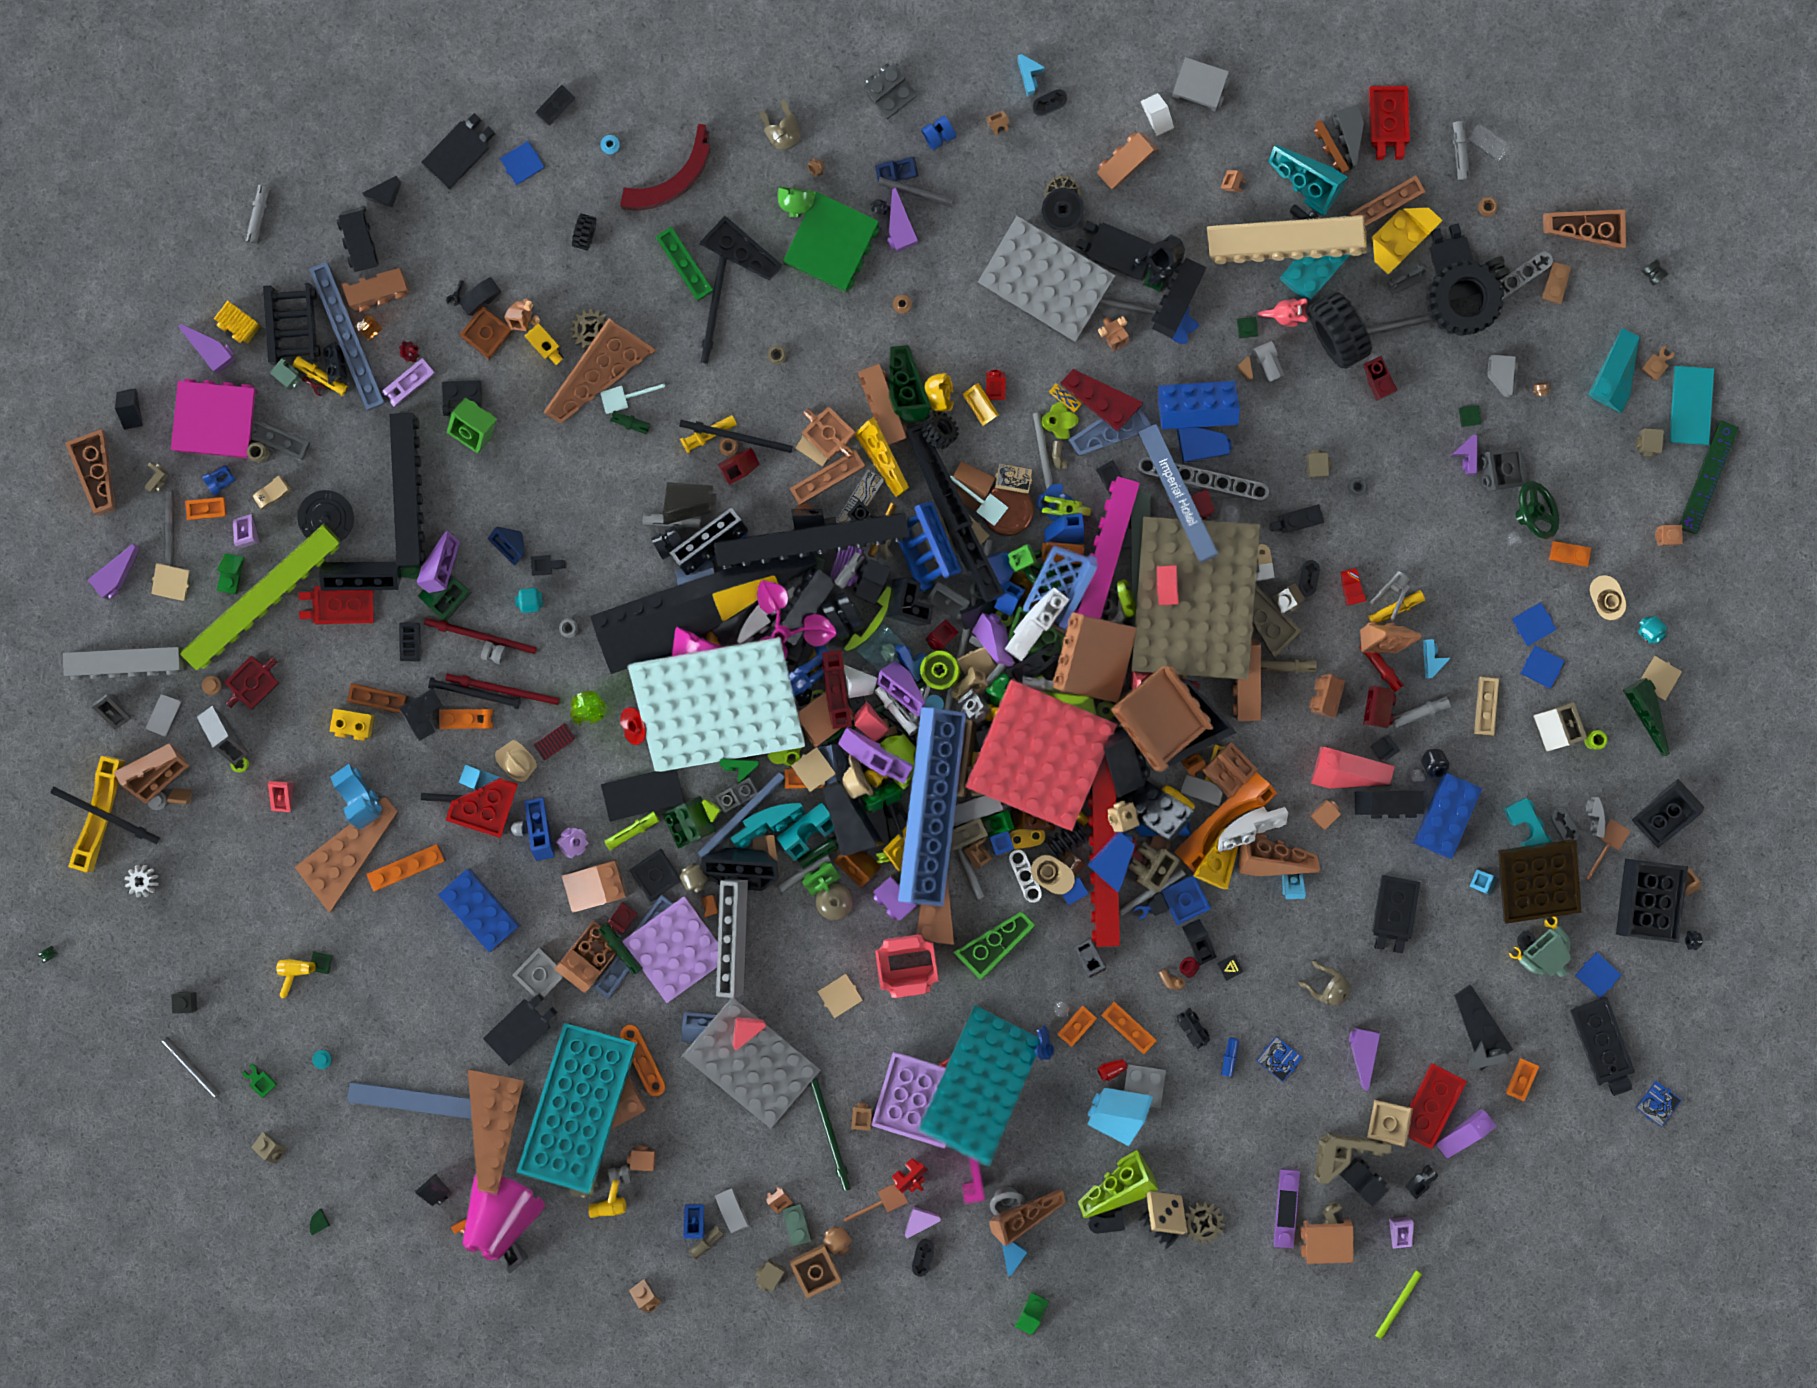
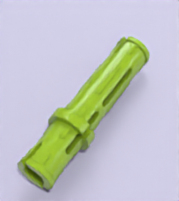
(638, 827)

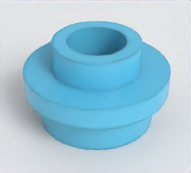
(610, 150)

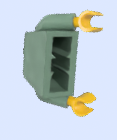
(1548, 953)

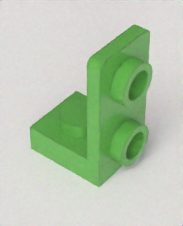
(1022, 558)

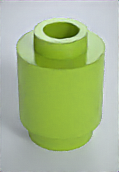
(1601, 739)

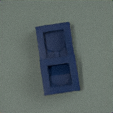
(897, 170)

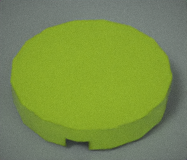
(1126, 598)

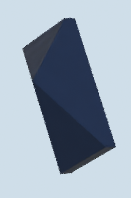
(508, 542)

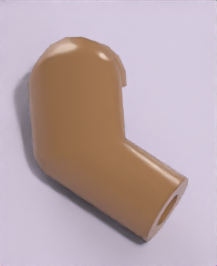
(1171, 982)

